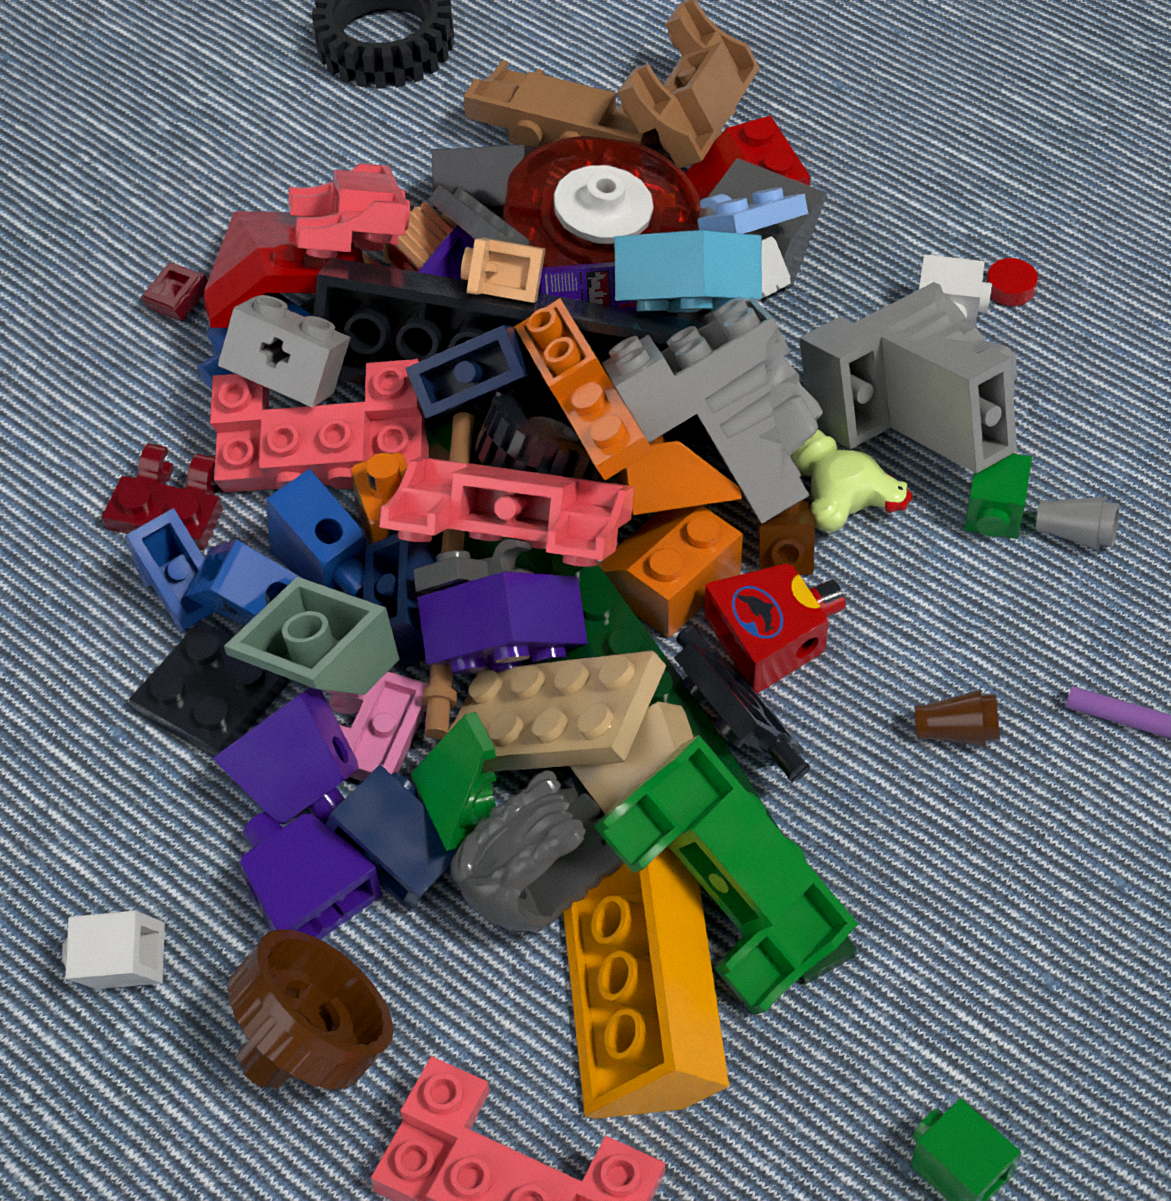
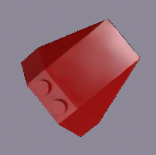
(262, 258)

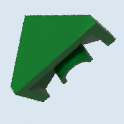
(453, 780)

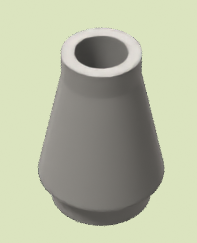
(1081, 520)

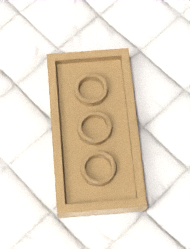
(564, 710)

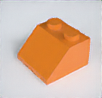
(675, 479)
(668, 563)

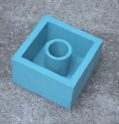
(687, 270)

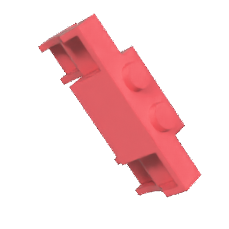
(355, 207)
(274, 446)
(493, 502)
(444, 1160)

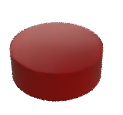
(1012, 281)

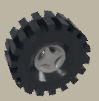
(532, 435)

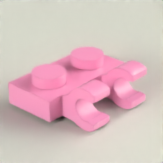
(384, 722)

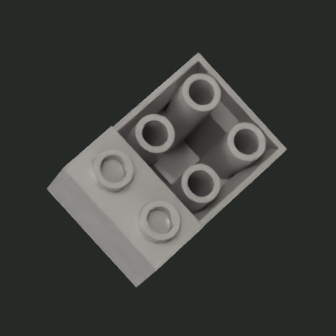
(915, 373)
(737, 388)

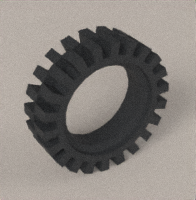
(385, 59)

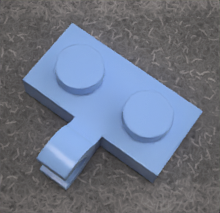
(738, 216)

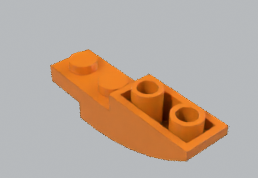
(583, 389)

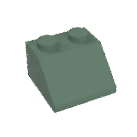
(319, 639)

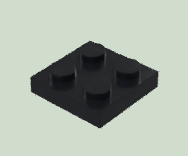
(205, 692)

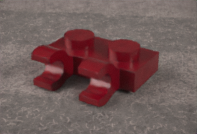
(148, 496)

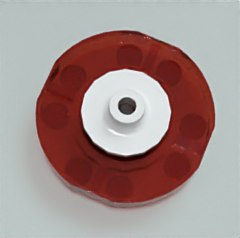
(594, 188)

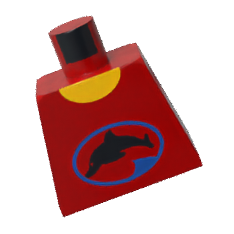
(771, 621)

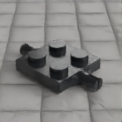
(741, 709)

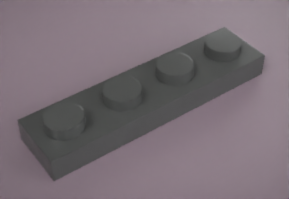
(474, 216)

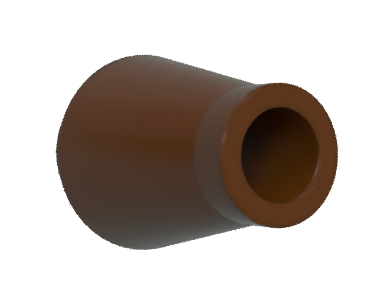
(959, 719)

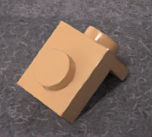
(503, 269)

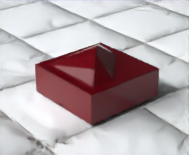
(175, 291)

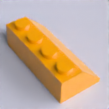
(644, 993)

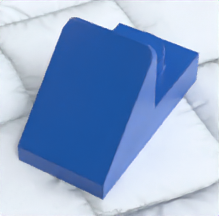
(169, 563)

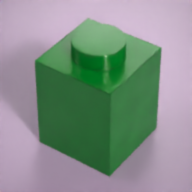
(999, 497)
(963, 1154)

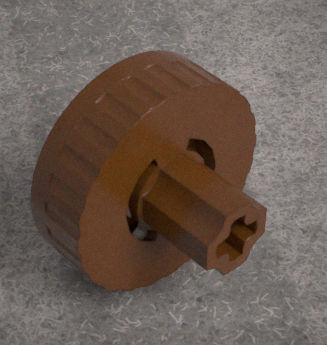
(306, 1013)

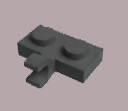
(458, 568)

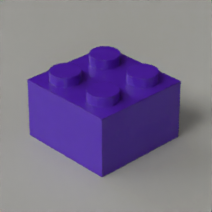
(502, 621)

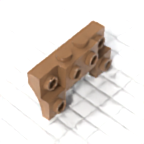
(697, 93)
(548, 109)

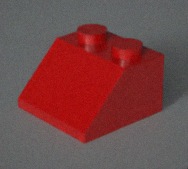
(752, 141)

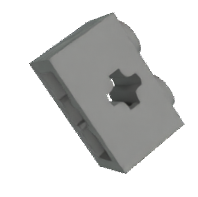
(284, 350)

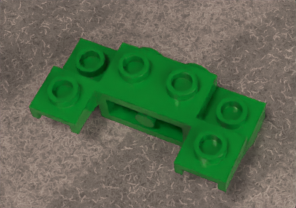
(740, 861)

